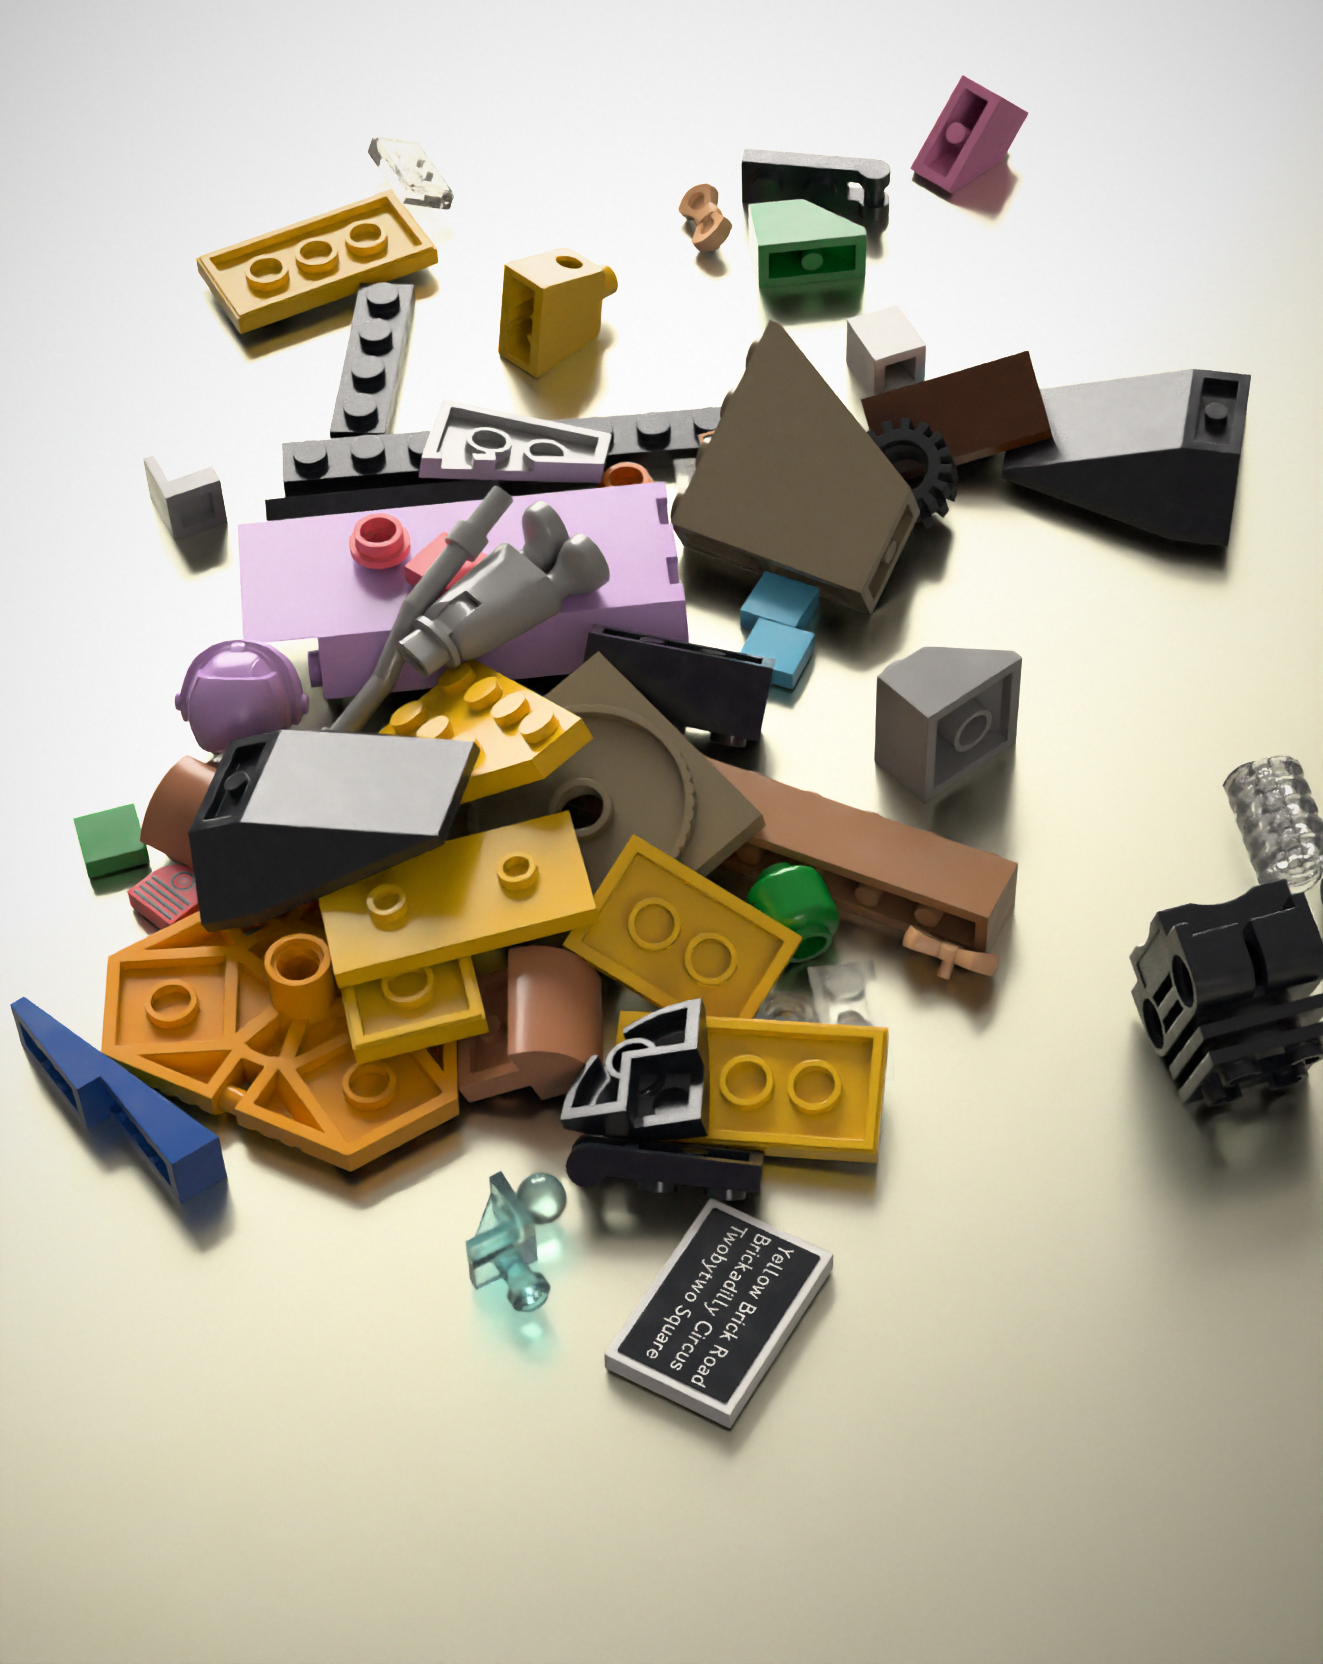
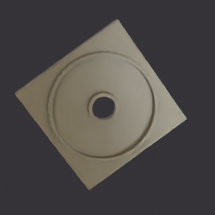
(642, 773)

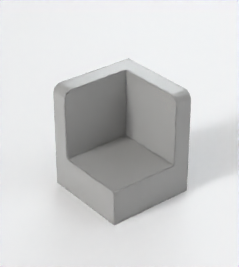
(186, 502)

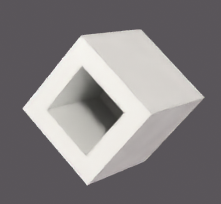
(885, 350)

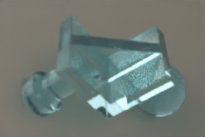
(507, 1237)

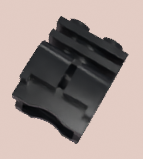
(1233, 992)

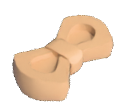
(701, 206)
(950, 953)

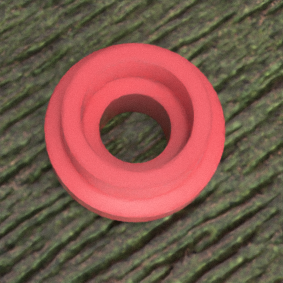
(379, 541)

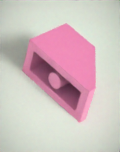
(968, 136)

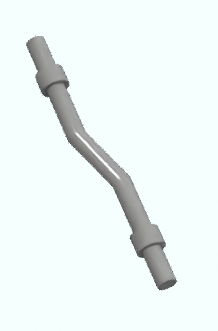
(463, 544)

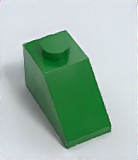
(803, 244)

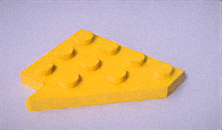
(514, 728)

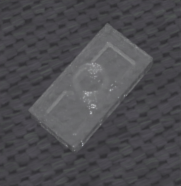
(410, 173)

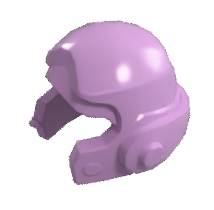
(239, 692)

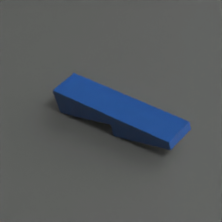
(96, 1087)

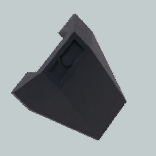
(1144, 451)
(317, 813)

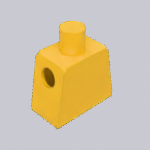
(551, 307)

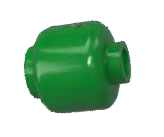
(800, 902)

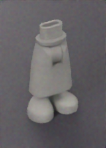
(506, 594)

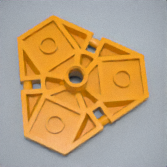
(266, 1009)

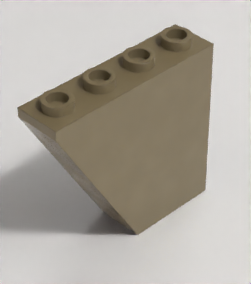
(796, 483)

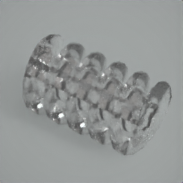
(1277, 821)

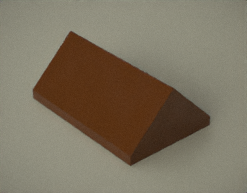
(974, 409)

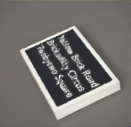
(719, 1312)

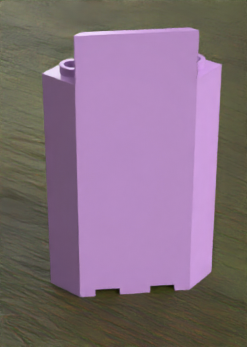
(308, 586)

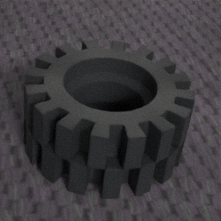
(933, 454)

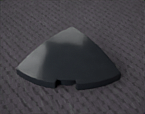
(650, 1082)

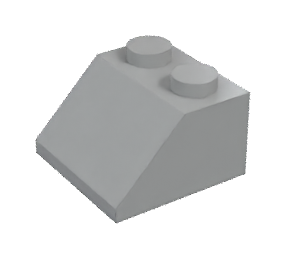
(945, 714)

